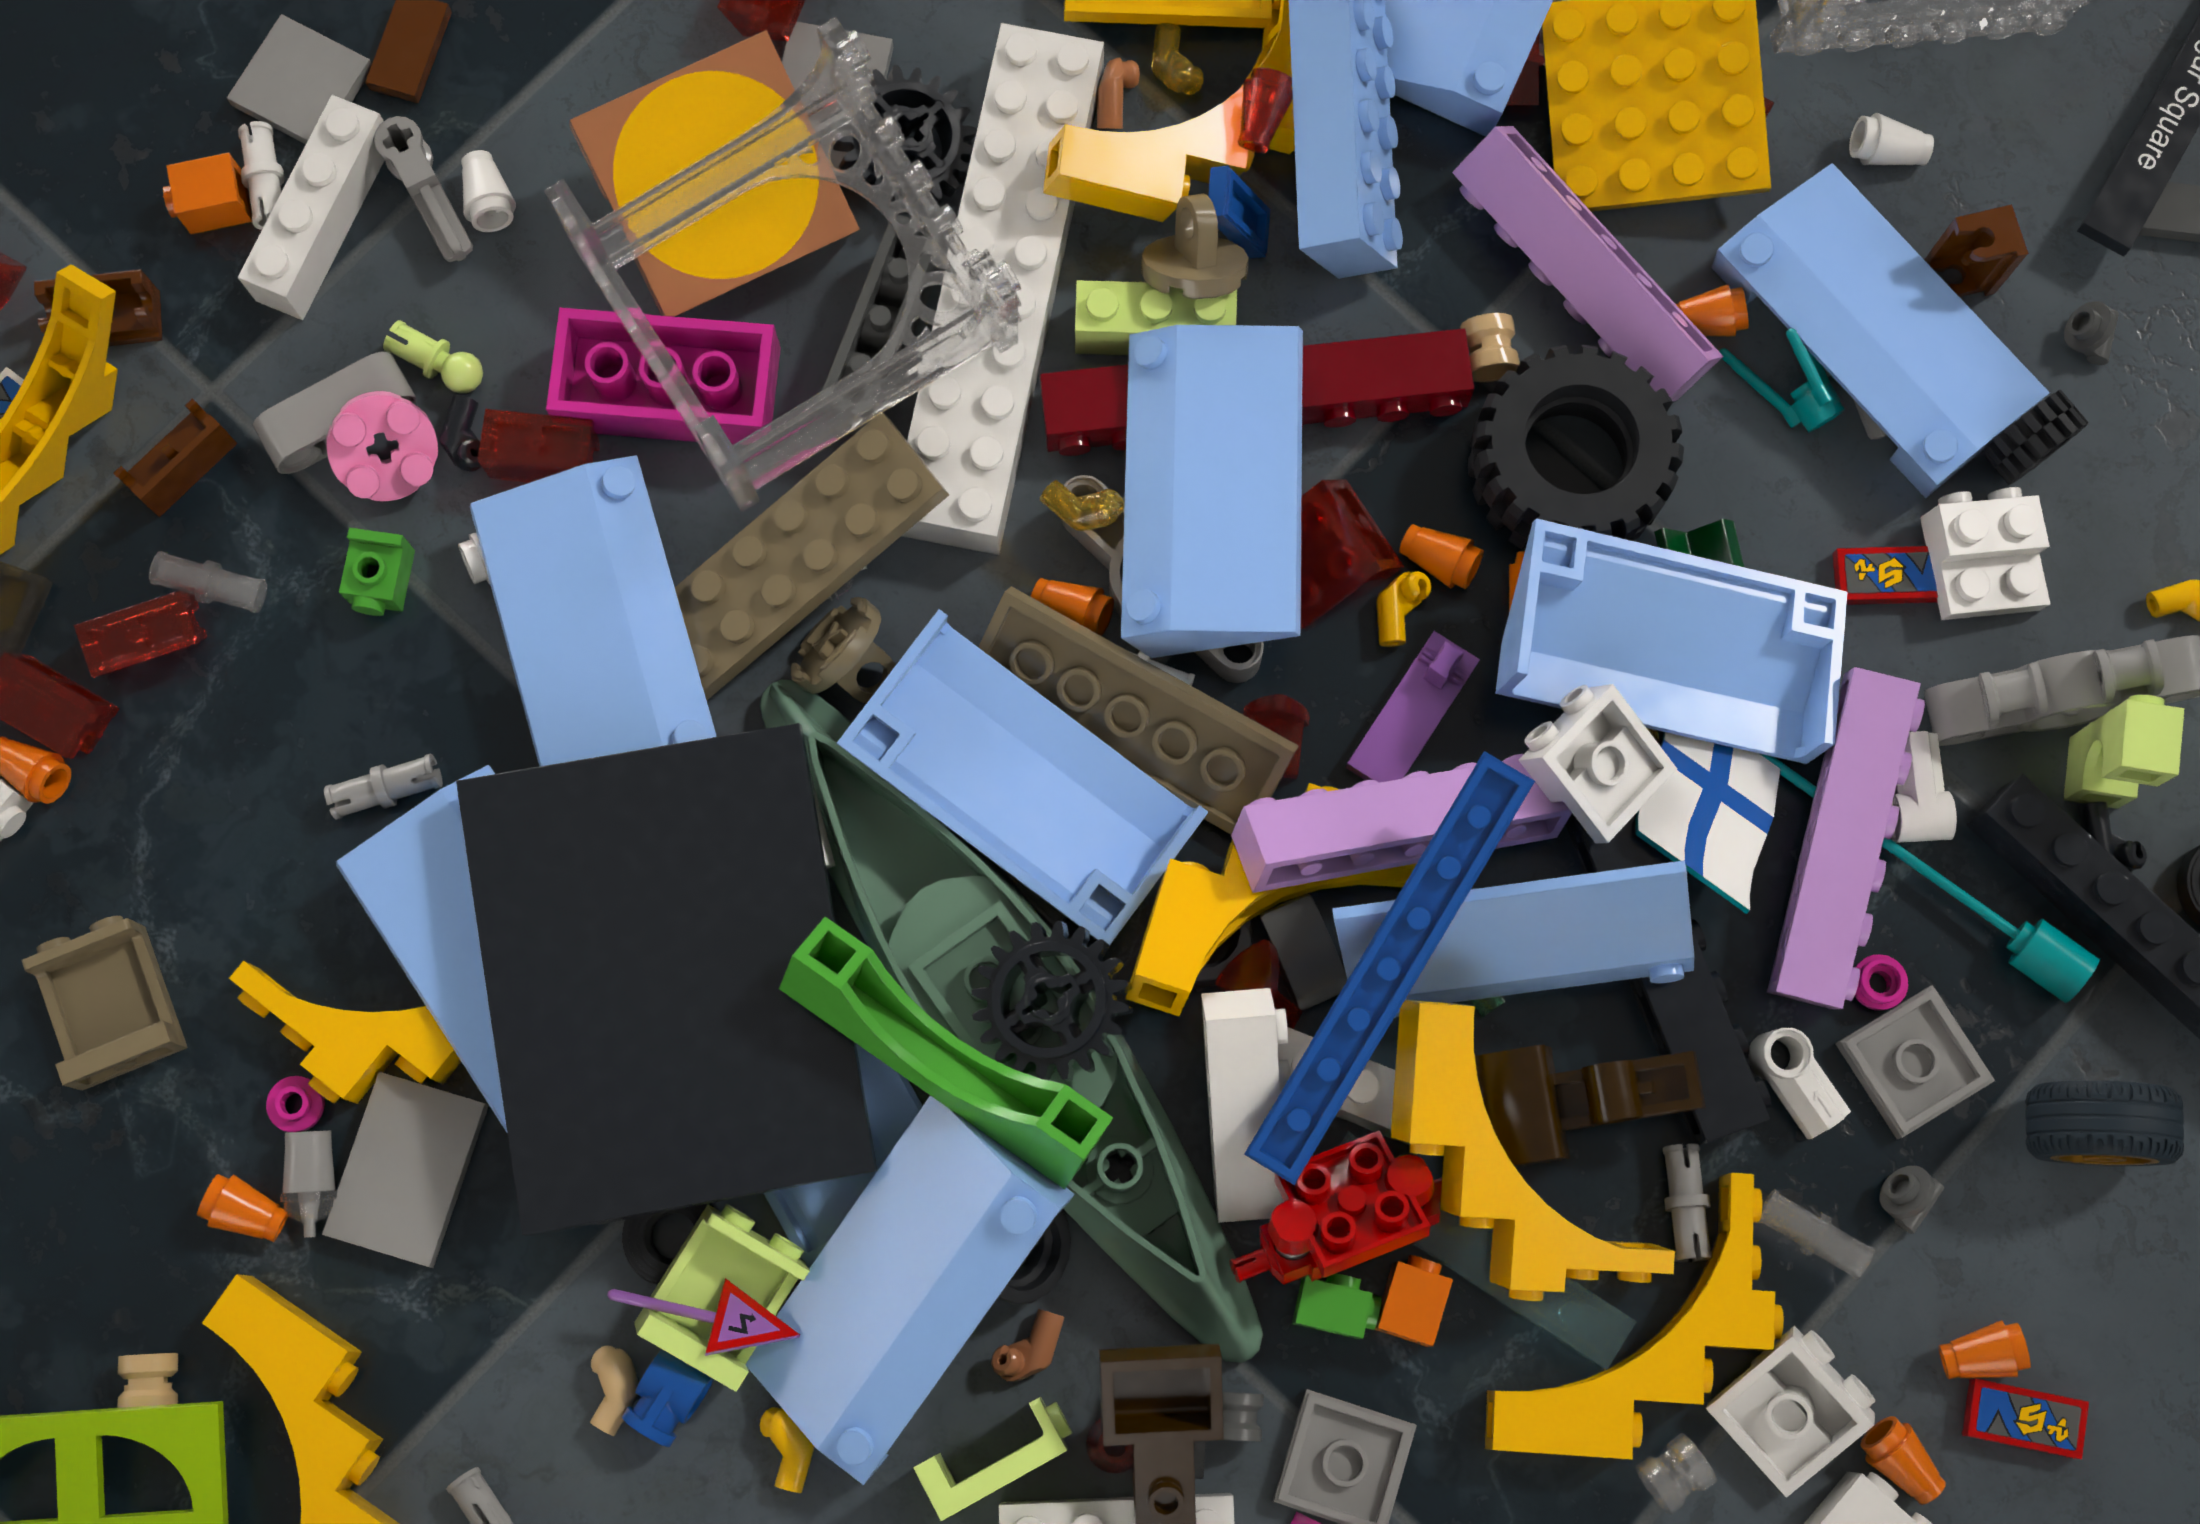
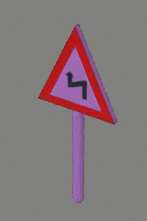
(736, 1324)

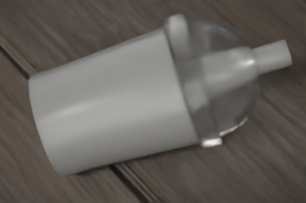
(308, 1178)

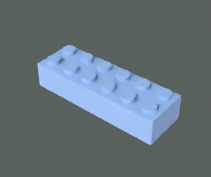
(1344, 135)

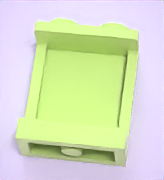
(719, 1249)
(951, 1497)

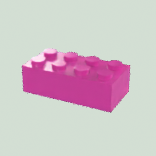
(606, 379)

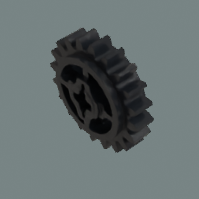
(927, 111)
(1038, 980)

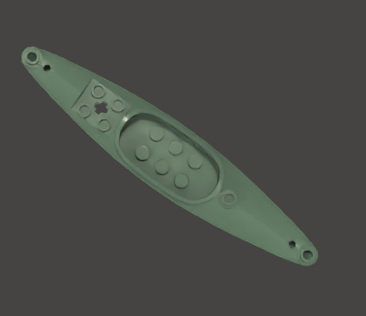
(931, 918)

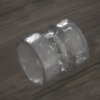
(1676, 1474)

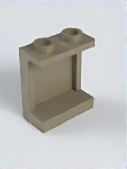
(106, 1002)

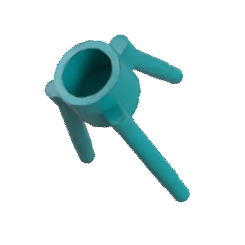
(1814, 401)

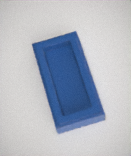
(1239, 211)

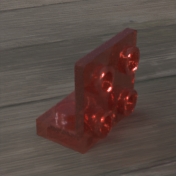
(1338, 548)

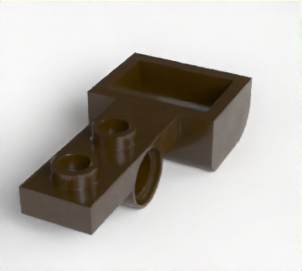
(1537, 1106)
(1161, 1405)

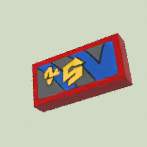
(1885, 575)
(2025, 1418)

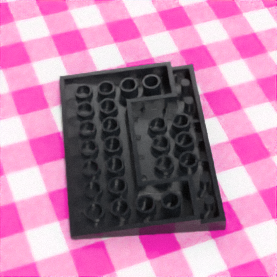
(637, 976)

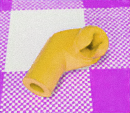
(2175, 598)
(1396, 602)
(792, 1445)

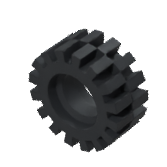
(2034, 437)

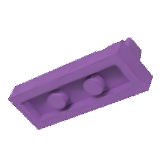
(1413, 711)

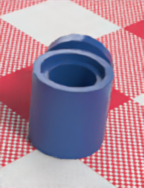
(668, 1395)

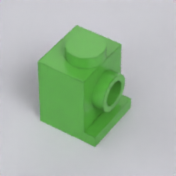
(389, 585)
(1336, 1306)

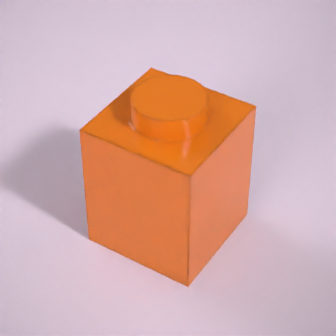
(207, 193)
(1414, 1301)

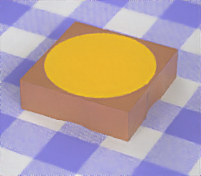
(679, 121)

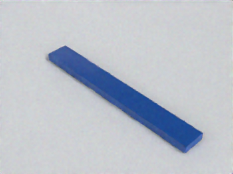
(1389, 967)

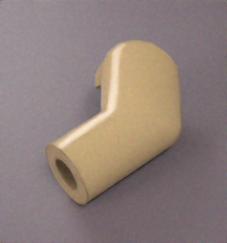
(619, 1386)

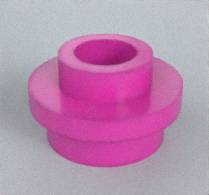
(1895, 979)
(311, 1108)

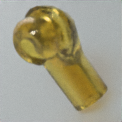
(1170, 65)
(1085, 511)

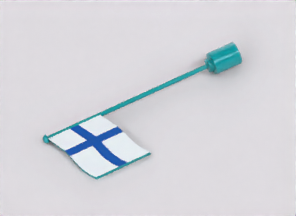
(1719, 815)

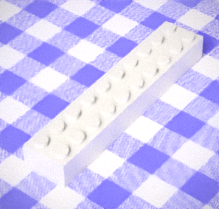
(977, 415)

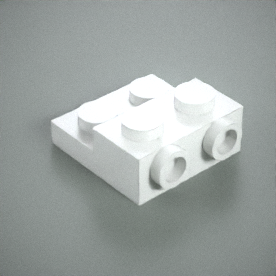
(1987, 553)
(1597, 760)
(1794, 1410)

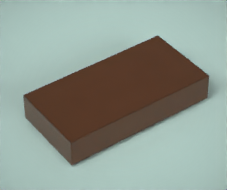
(408, 48)

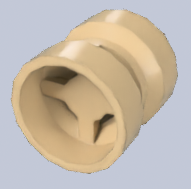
(1490, 346)
(147, 1379)

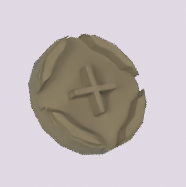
(1195, 255)
(839, 649)

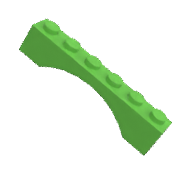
(1025, 1114)

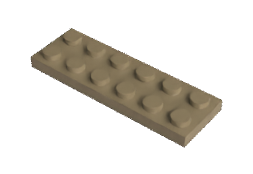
(804, 549)
(1143, 713)

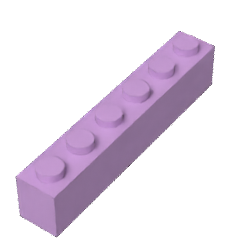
(1583, 262)
(1368, 827)
(1845, 839)

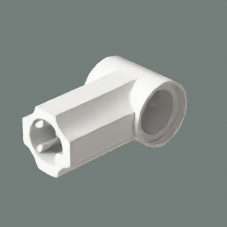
(1923, 804)
(1802, 1084)

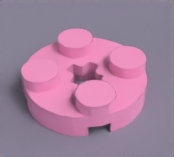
(399, 420)

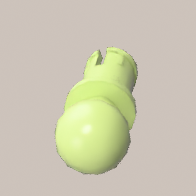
(459, 370)

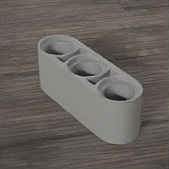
(298, 426)

